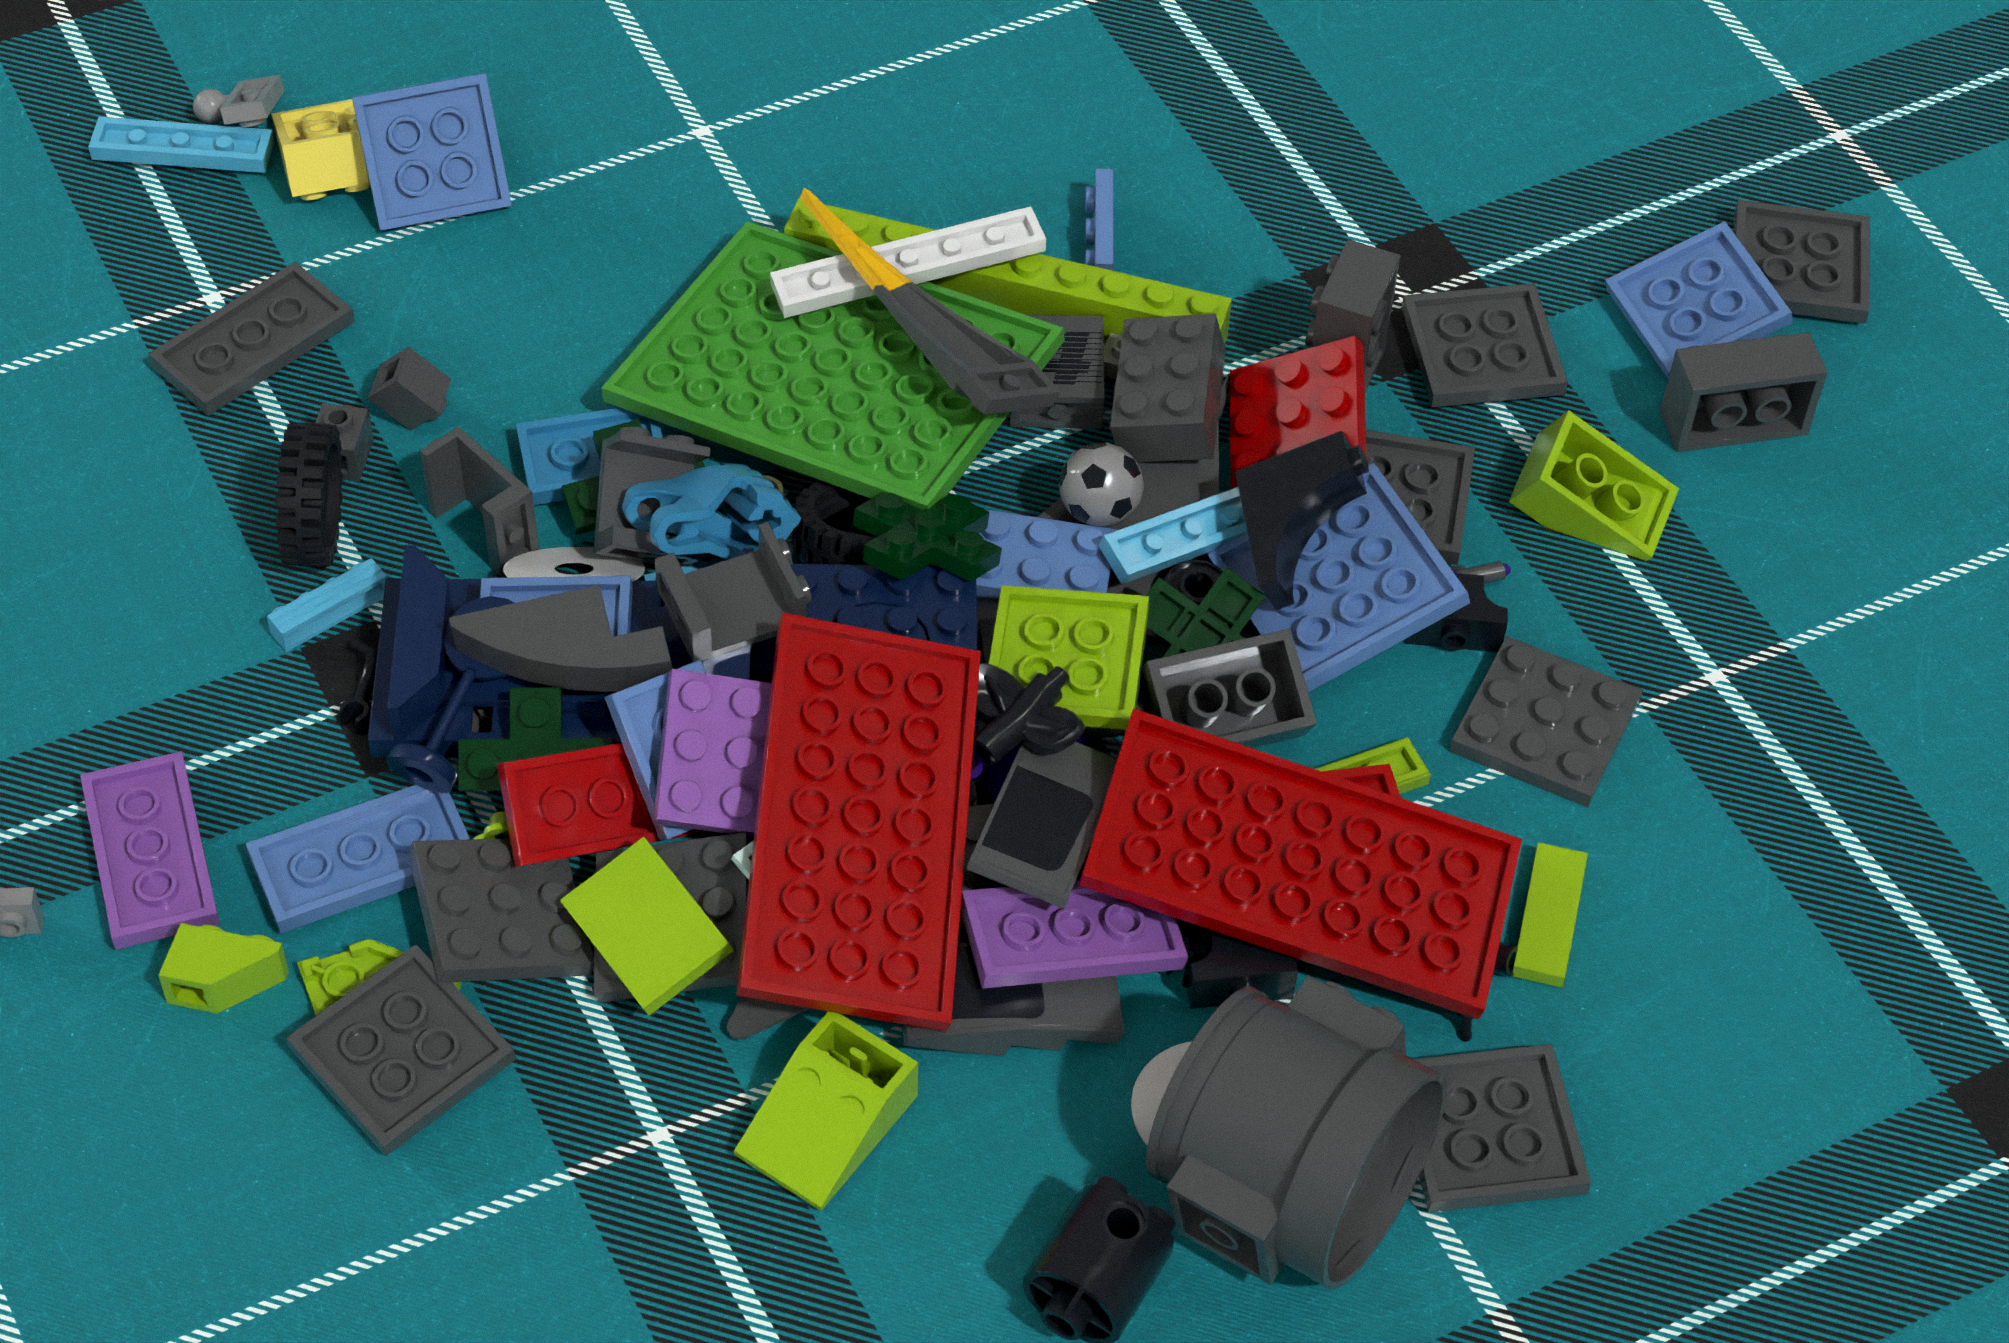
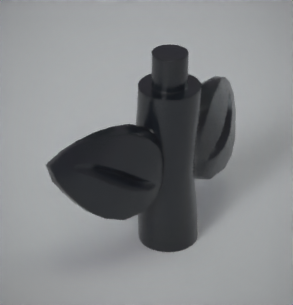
(1022, 714)

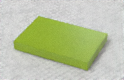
(646, 926)

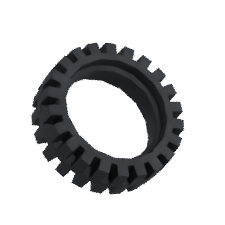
(309, 494)
(815, 537)

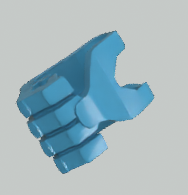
(690, 513)

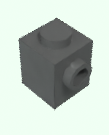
(410, 389)
(354, 433)

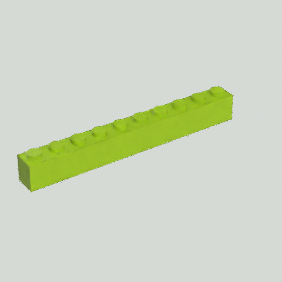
(1035, 281)

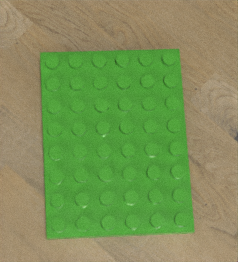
(817, 390)

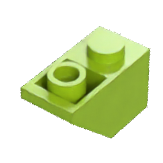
(219, 968)

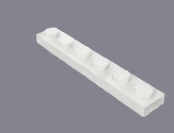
(916, 257)

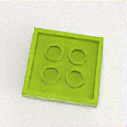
(1086, 634)

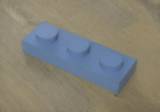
(1100, 227)

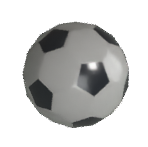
(1101, 484)

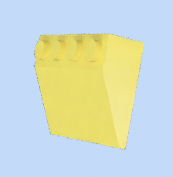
(321, 149)

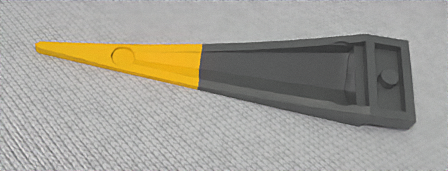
(964, 356)

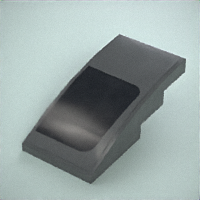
(1044, 821)
(1023, 1015)

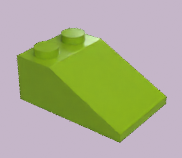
(1593, 489)

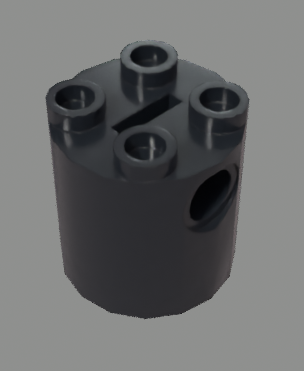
(1099, 1263)

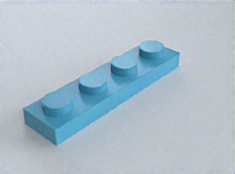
(181, 144)
(1174, 536)

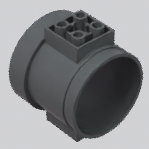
(1295, 1132)

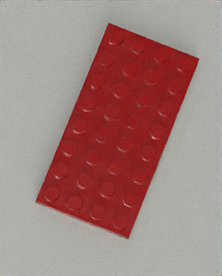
(861, 824)
(1303, 863)

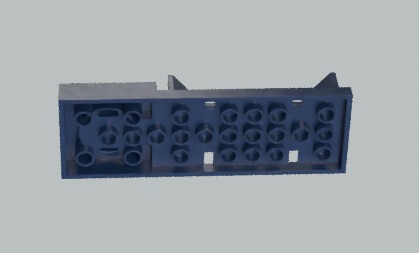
(418, 678)

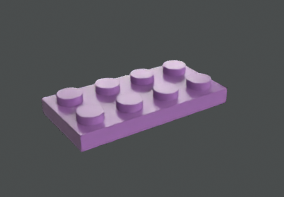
(148, 849)
(1094, 936)

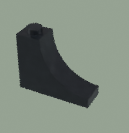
(1289, 499)

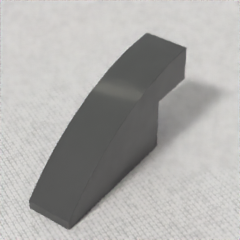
(561, 643)

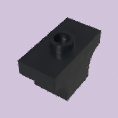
(1472, 627)
(1235, 965)

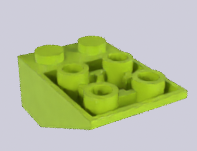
(829, 1109)

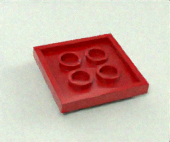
(1297, 402)

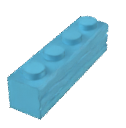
(327, 605)

